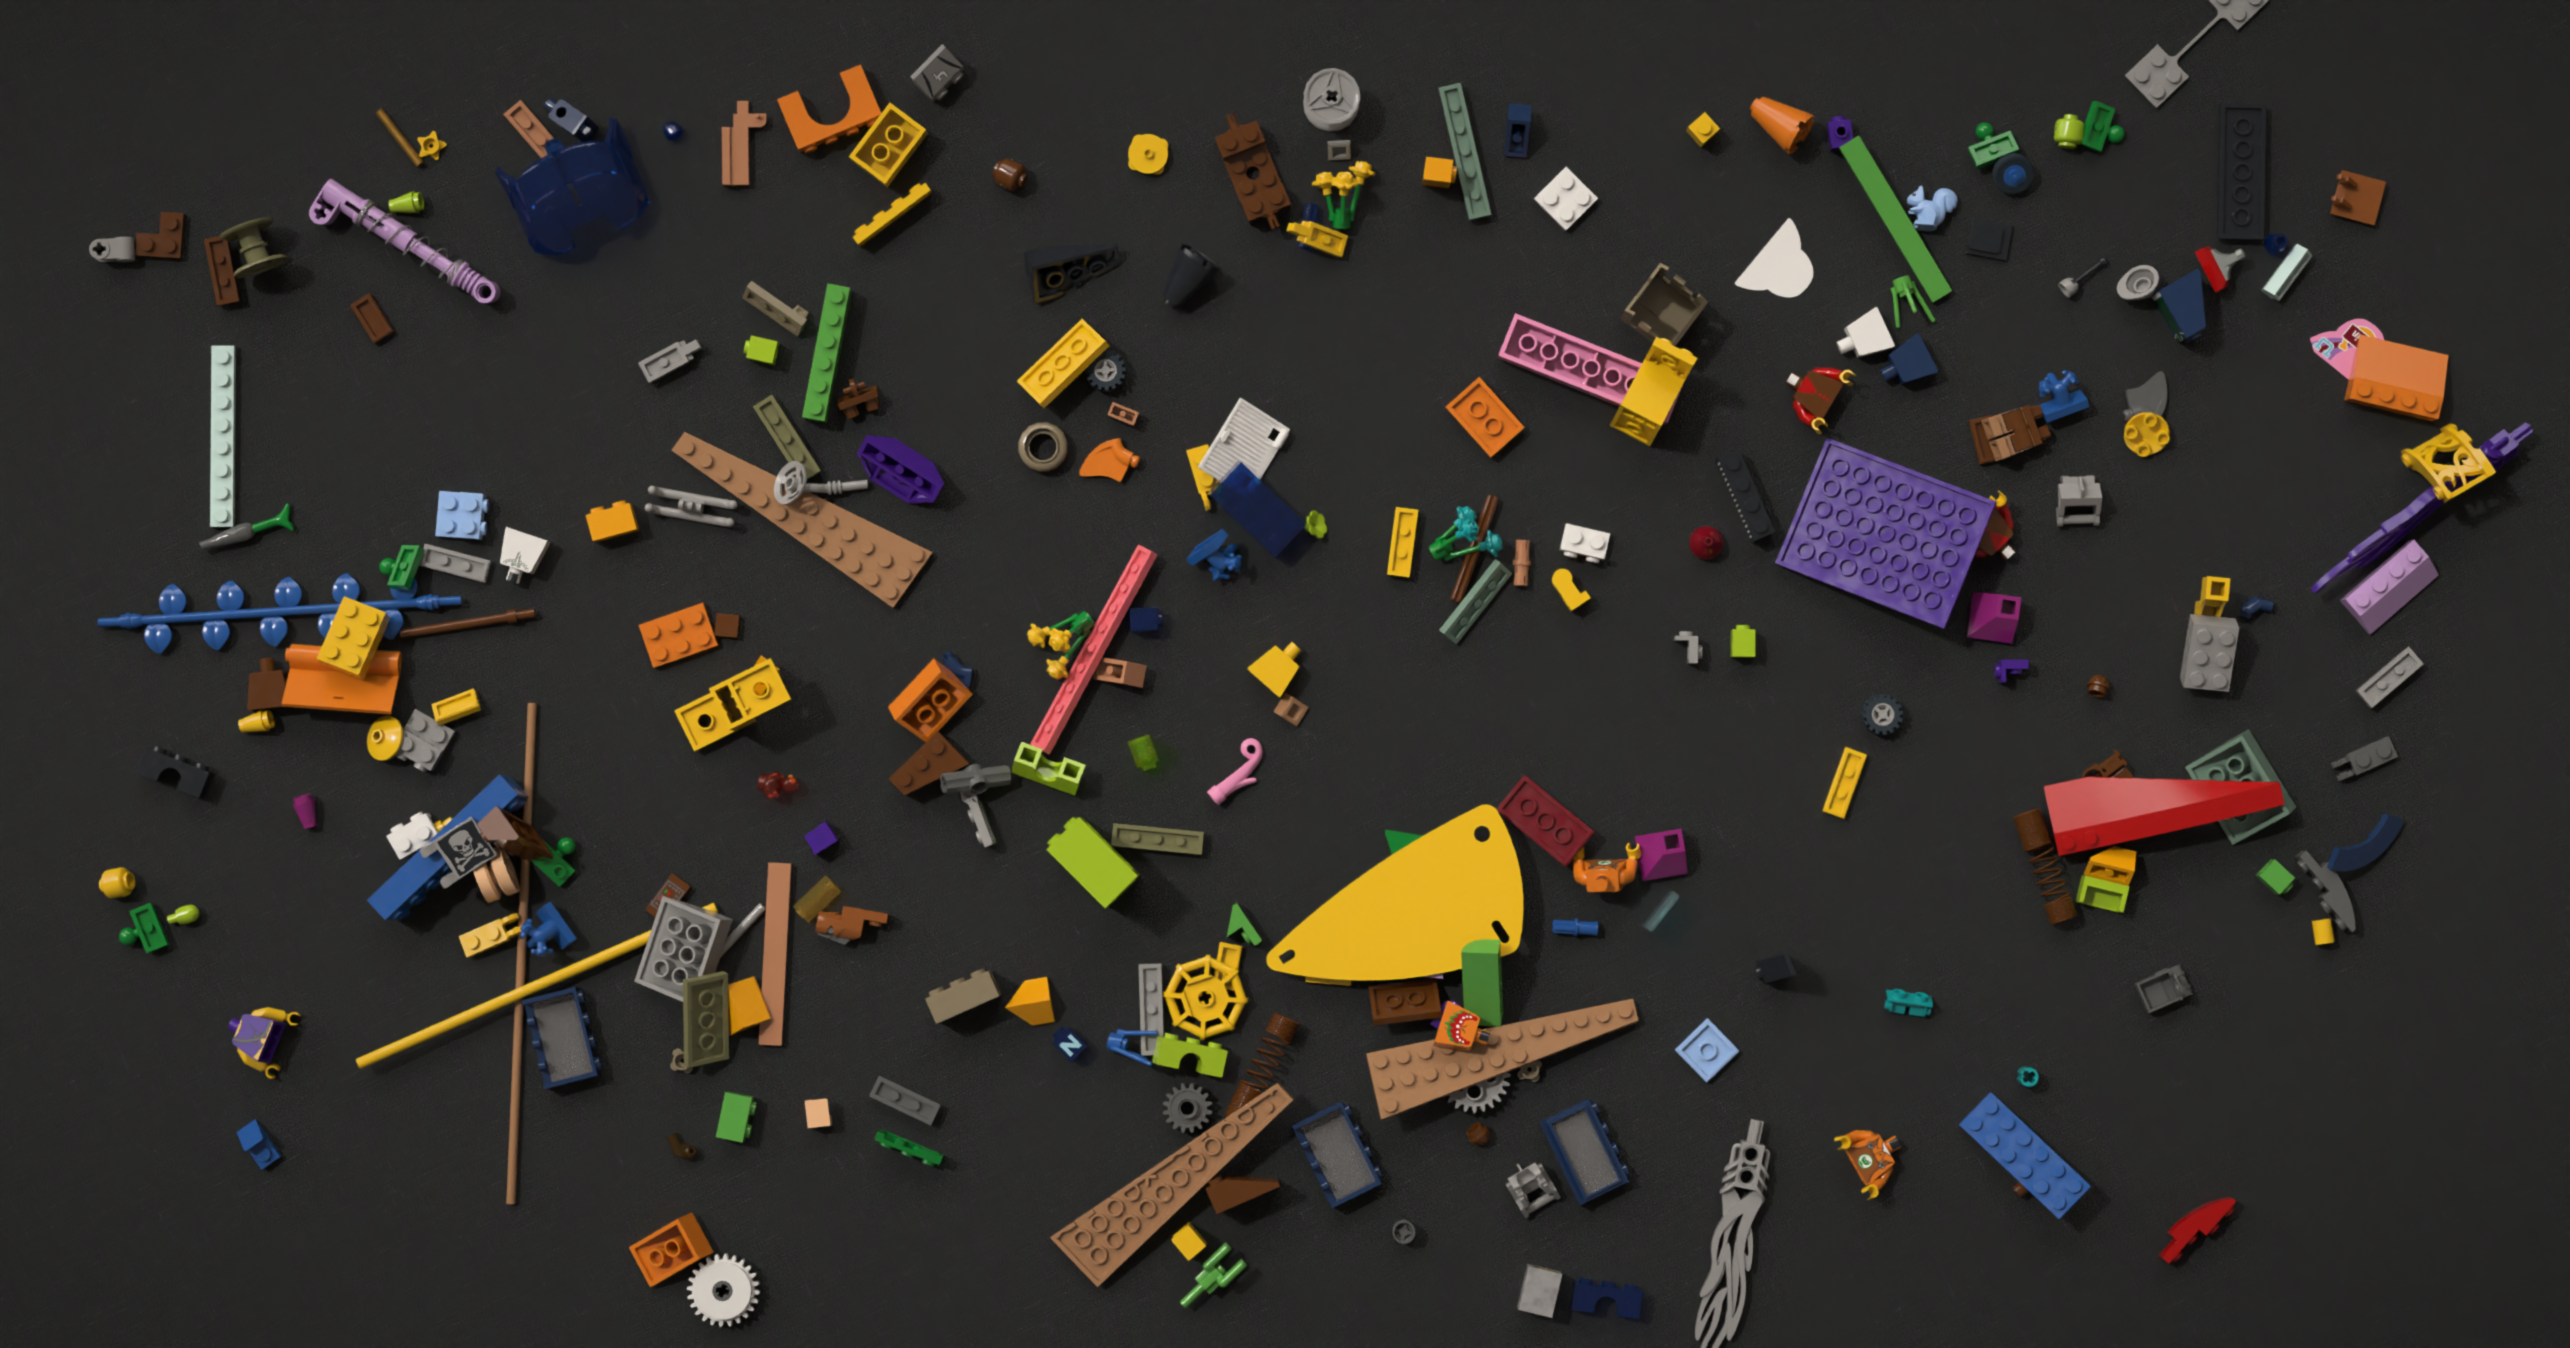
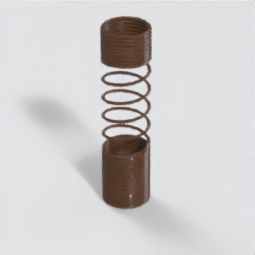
(2033, 835)
(1285, 1030)

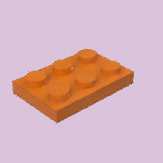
(1484, 417)
(678, 635)

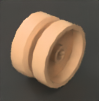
(497, 875)

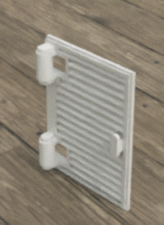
(1244, 441)

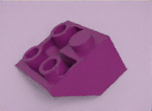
(1993, 617)
(1662, 854)

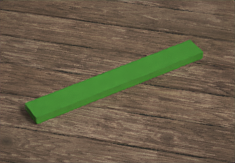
(1895, 219)

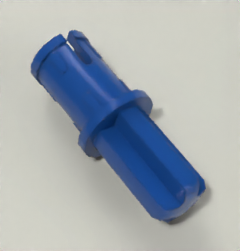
(1575, 927)

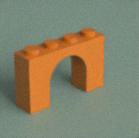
(809, 134)

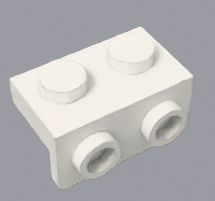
(413, 835)

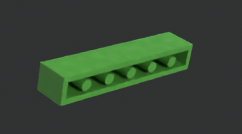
(827, 353)

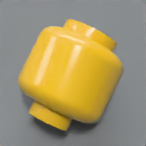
(117, 882)

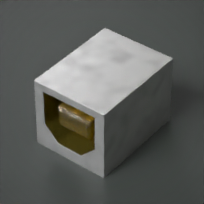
(1539, 1290)

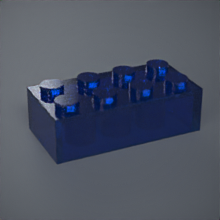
(1256, 509)

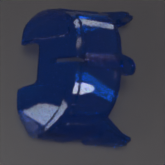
(601, 176)

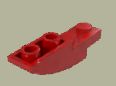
(2202, 1219)

